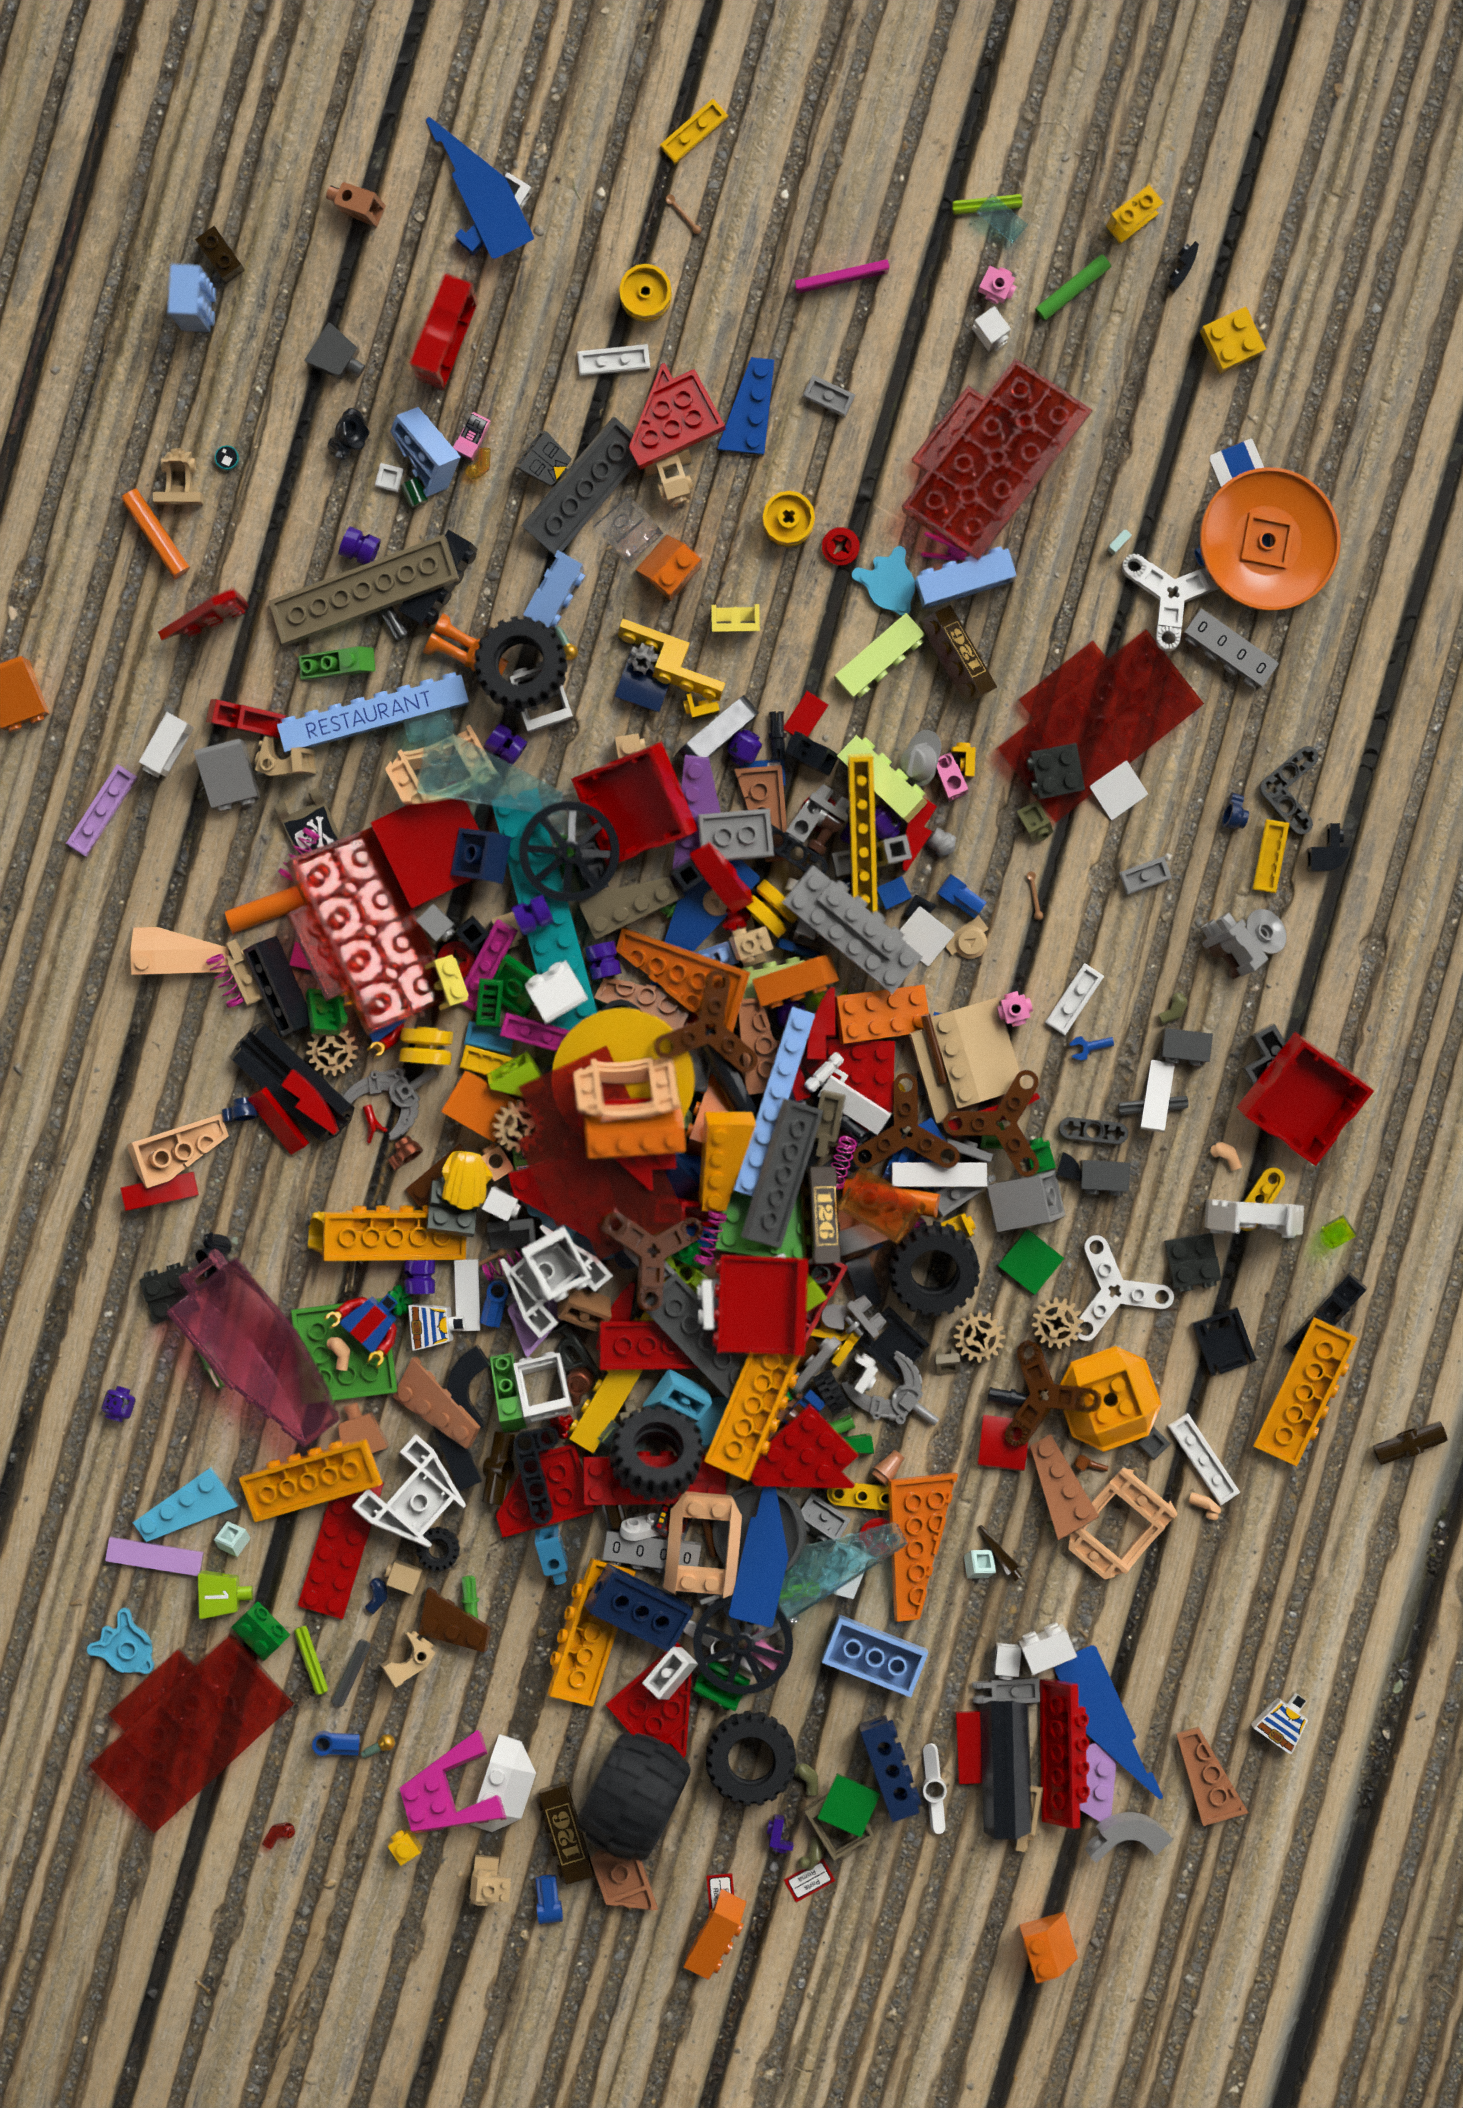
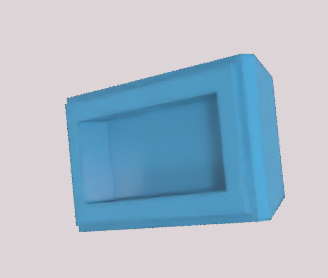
(487, 1038)

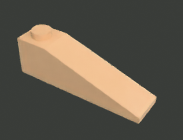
(167, 952)
(169, 1153)

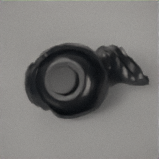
(349, 434)
(210, 1242)

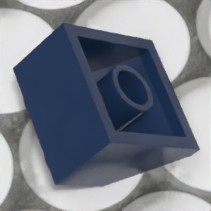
(481, 855)

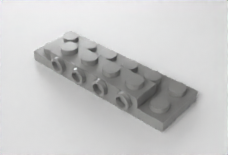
(853, 928)

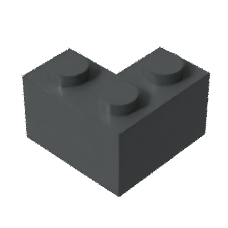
(1269, 1044)

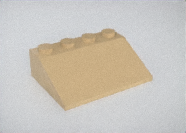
(976, 1052)

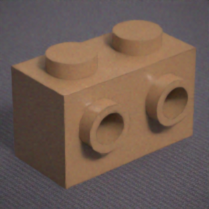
(584, 1308)

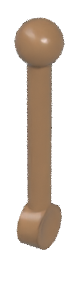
(670, 199)
(1031, 876)
(501, 1252)

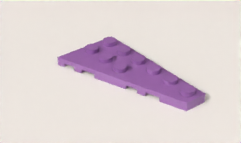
(701, 798)

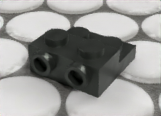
(1055, 771)
(446, 1217)
(1193, 1261)
(163, 1290)

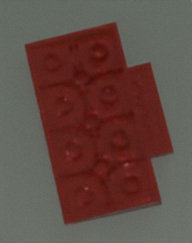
(991, 456)
(1106, 707)
(362, 932)
(585, 1185)
(187, 1728)

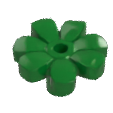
(402, 1299)

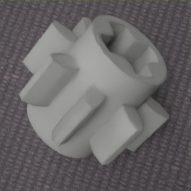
(637, 658)

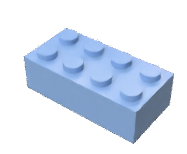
(191, 298)
(965, 578)
(874, 1655)

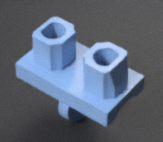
(721, 952)

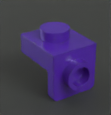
(775, 1830)

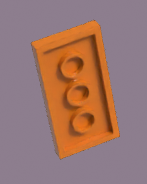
(880, 1013)

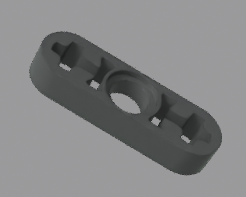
(1111, 1126)

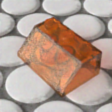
(881, 1205)

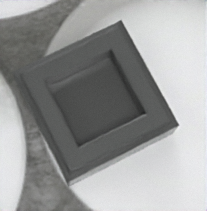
(1154, 1443)

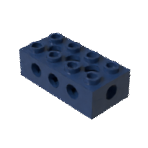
(636, 1593)
(899, 1804)

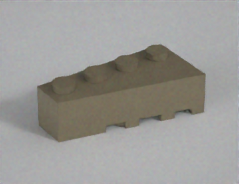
(624, 905)

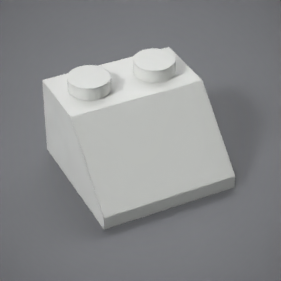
(555, 991)

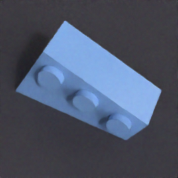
(427, 449)
(555, 590)

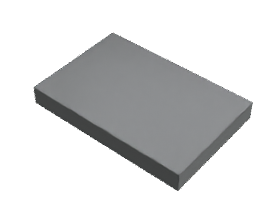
(738, 833)

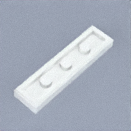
(936, 1176)
(1203, 1459)

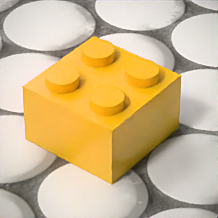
(1232, 340)

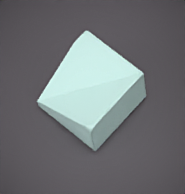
(232, 1539)
(979, 1564)

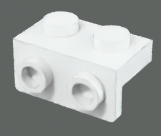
(707, 1293)
(866, 1378)

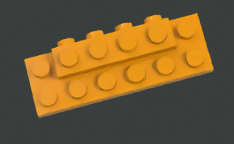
(386, 1236)
(1306, 1391)
(753, 1412)
(310, 1479)
(582, 1644)

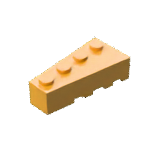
(723, 1152)

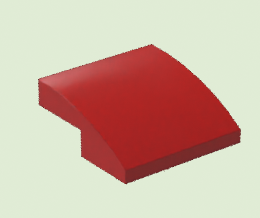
(994, 1448)

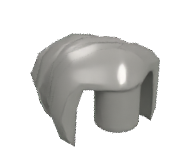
(941, 842)

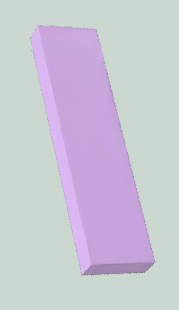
(101, 810)
(154, 1556)

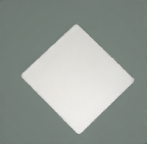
(1119, 790)
(926, 935)

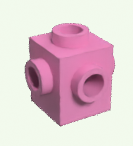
(1002, 277)
(1005, 1012)

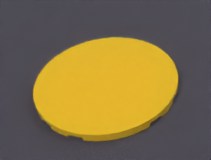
(629, 1038)

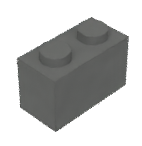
(1186, 1045)
(1104, 1176)

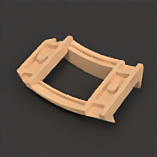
(405, 779)
(659, 1071)
(1142, 1500)
(695, 1578)

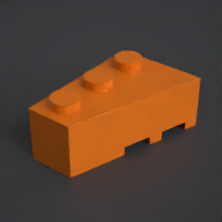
(795, 981)
(712, 1102)
(716, 1935)

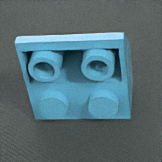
(680, 1394)

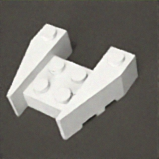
(1229, 1215)
(558, 1270)
(418, 1499)

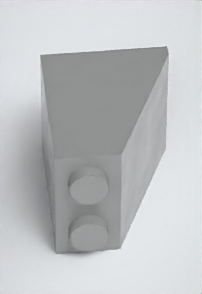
(227, 774)
(1025, 1201)

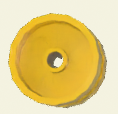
(646, 278)
(793, 505)
(769, 911)
(426, 1045)

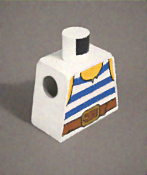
(432, 1325)
(1282, 1722)

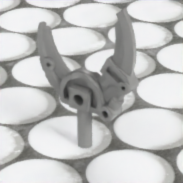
(401, 1092)
(903, 1399)

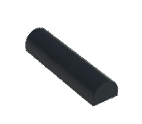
(728, 1080)

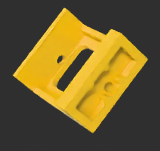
(1134, 216)

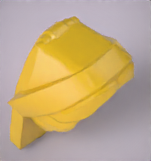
(465, 1179)

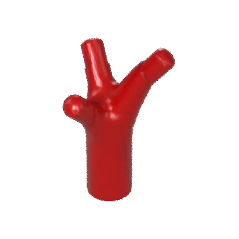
(372, 1122)

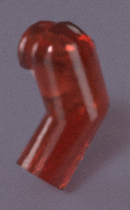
(277, 1831)

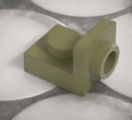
(1035, 822)

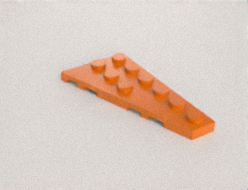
(682, 972)
(920, 1512)

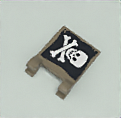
(314, 817)

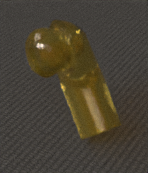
(481, 466)

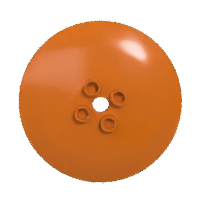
(1302, 533)

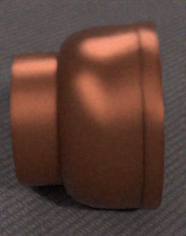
(405, 1152)
(579, 1383)

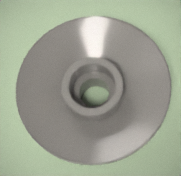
(1267, 930)

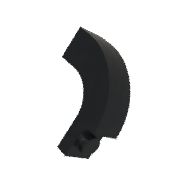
(460, 1378)

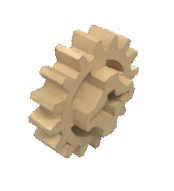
(332, 1061)
(508, 1128)
(1054, 1333)
(968, 1340)

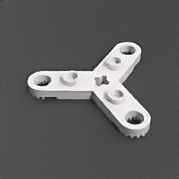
(1170, 610)
(1108, 1275)

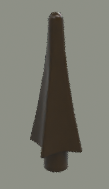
(1007, 1563)

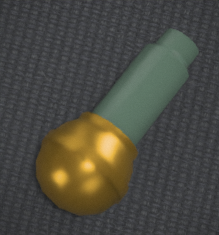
(570, 650)
(386, 1743)

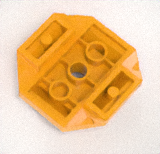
(1135, 1404)

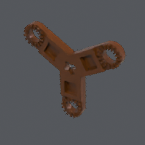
(711, 1012)
(1011, 1108)
(906, 1115)
(651, 1268)
(1060, 1396)

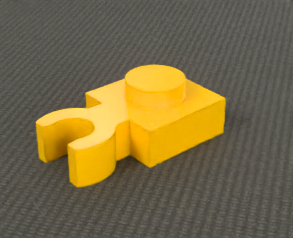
(844, 1349)

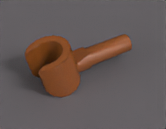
(1082, 1462)

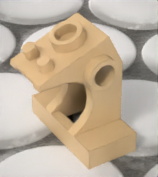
(178, 461)
(675, 488)
(299, 762)
(750, 943)
(399, 1672)
(485, 1885)

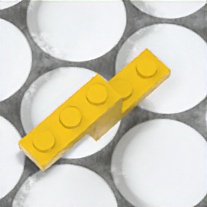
(671, 659)

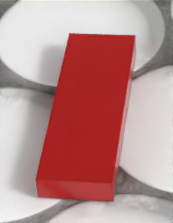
(278, 1120)
(969, 1747)

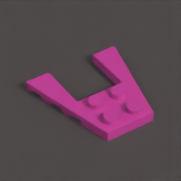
(429, 1797)

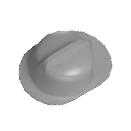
(921, 758)

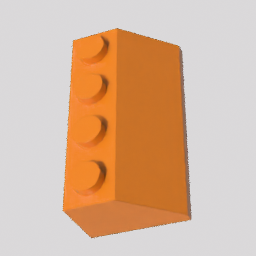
(634, 1135)

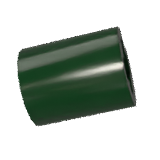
(414, 493)

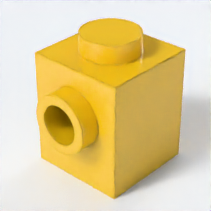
(404, 1846)

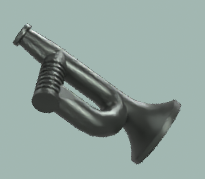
(572, 1339)

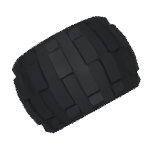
(633, 1796)

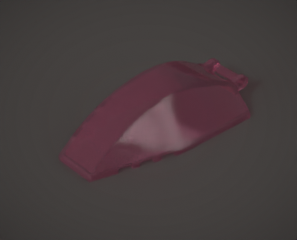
(254, 1348)

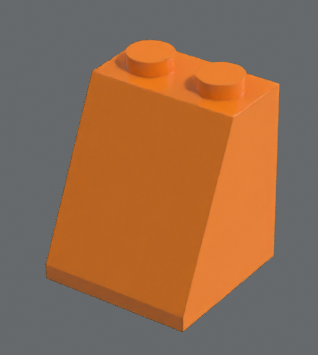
(670, 566)
(20, 695)
(476, 1104)
(1049, 1946)

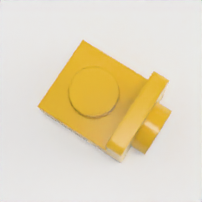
(705, 707)
(967, 763)
(963, 1223)

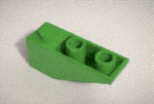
(337, 663)
(507, 1393)

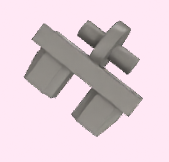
(872, 1325)

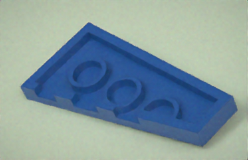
(749, 415)

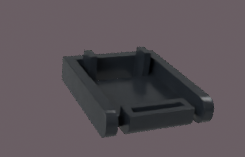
(896, 1336)
(1226, 1344)

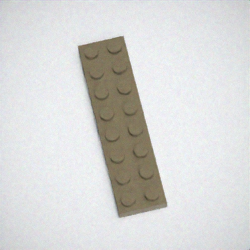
(364, 590)

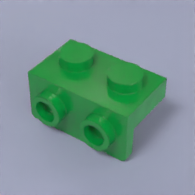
(325, 1016)
(260, 1631)
(708, 1690)

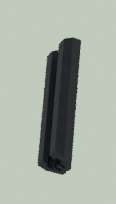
(270, 1062)
(1006, 1769)

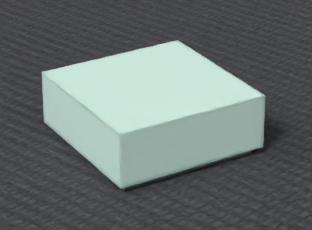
(1119, 542)

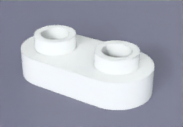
(639, 1527)

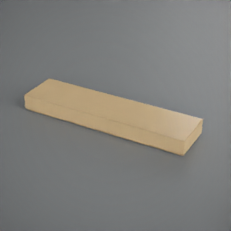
(938, 1095)

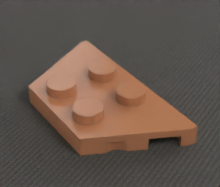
(623, 1881)

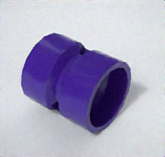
(359, 546)
(499, 738)
(533, 915)
(603, 960)
(419, 1276)

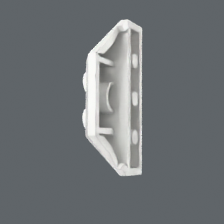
(509, 1777)

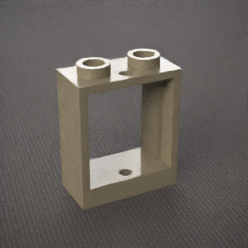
(844, 1850)

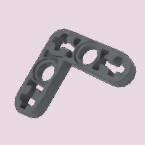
(1282, 792)

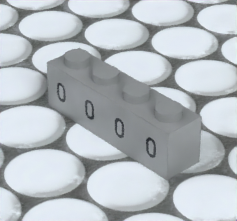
(1230, 649)
(647, 1552)

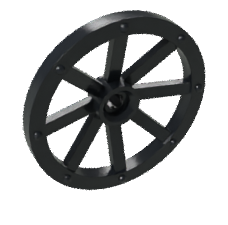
(565, 895)
(728, 1685)

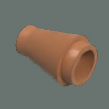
(888, 1467)

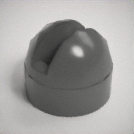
(818, 1271)

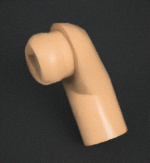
(1227, 1152)
(342, 1350)
(1206, 1503)

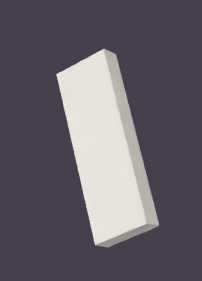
(613, 360)
(1074, 999)
(1157, 1096)
(858, 1106)
(467, 1292)

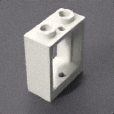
(546, 720)
(165, 745)
(548, 1240)
(549, 1409)

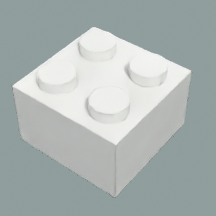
(1047, 1648)

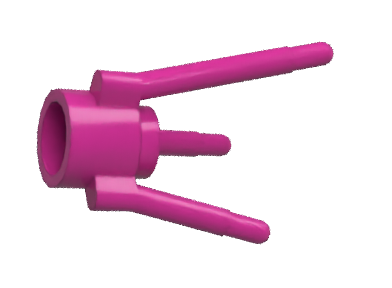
(954, 551)

